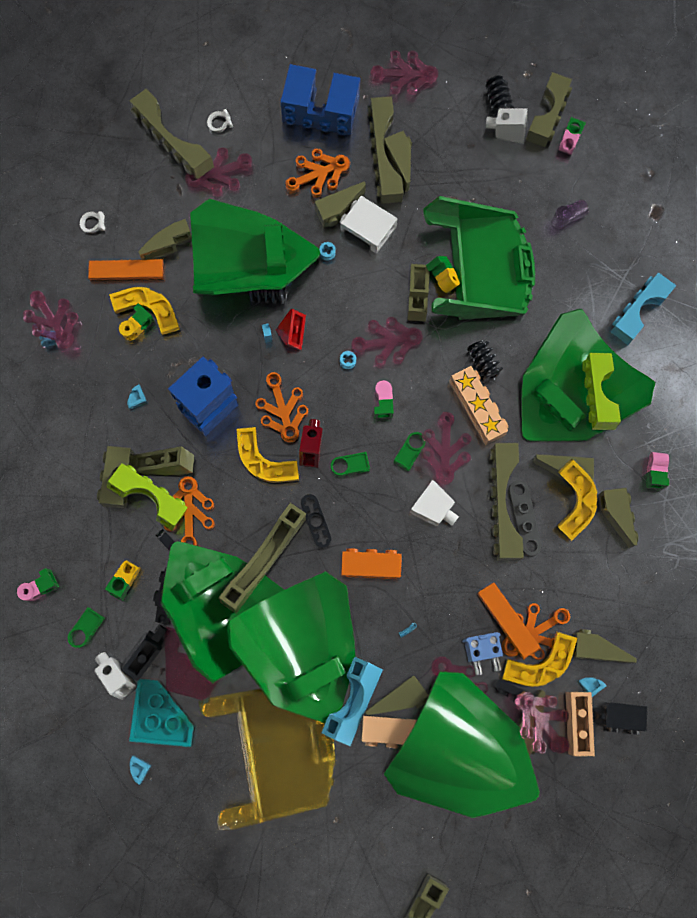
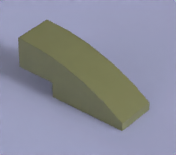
(166, 241)
(418, 293)

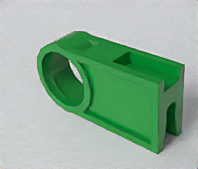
(408, 454)
(355, 464)
(88, 623)

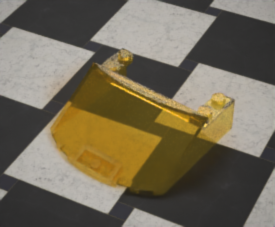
(283, 757)

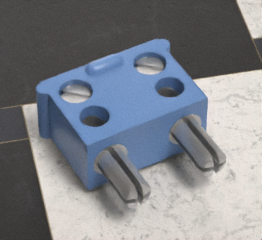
(483, 647)

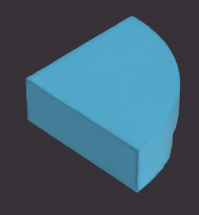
(267, 333)
(136, 397)
(591, 685)
(138, 769)

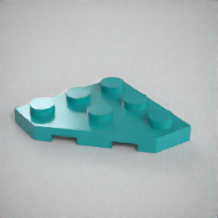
(158, 717)

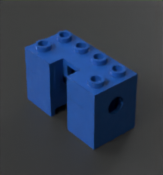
(299, 97)
(204, 395)

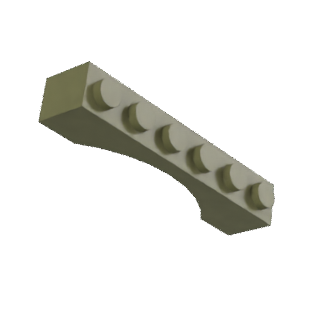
(192, 156)
(390, 182)
(508, 541)
(247, 580)

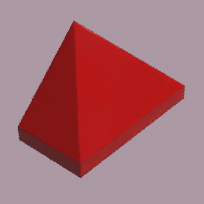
(292, 329)

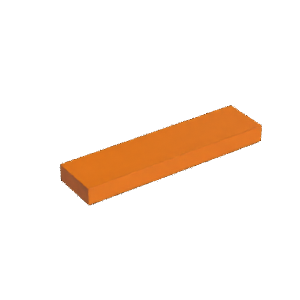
(126, 269)
(509, 621)

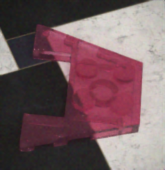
(180, 674)

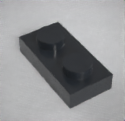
(505, 689)

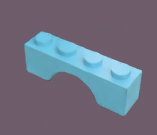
(655, 293)
(344, 723)

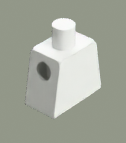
(509, 124)
(434, 506)
(114, 679)

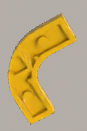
(150, 300)
(260, 467)
(585, 503)
(548, 670)

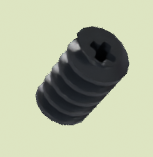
(498, 94)
(267, 294)
(484, 360)

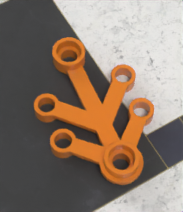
(318, 172)
(282, 411)
(192, 509)
(537, 630)

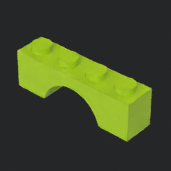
(603, 412)
(127, 482)

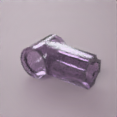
(569, 213)

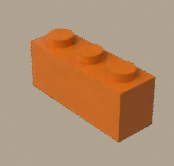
(371, 564)

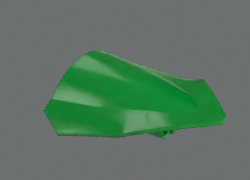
(244, 250)
(555, 389)
(191, 600)
(299, 646)
(464, 753)

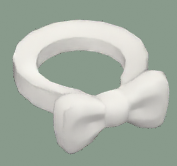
(223, 114)
(100, 225)

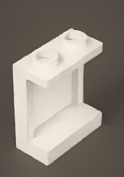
(369, 223)

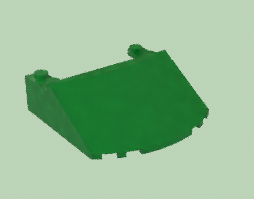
(489, 260)

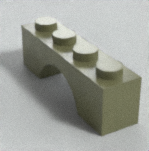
(555, 93)

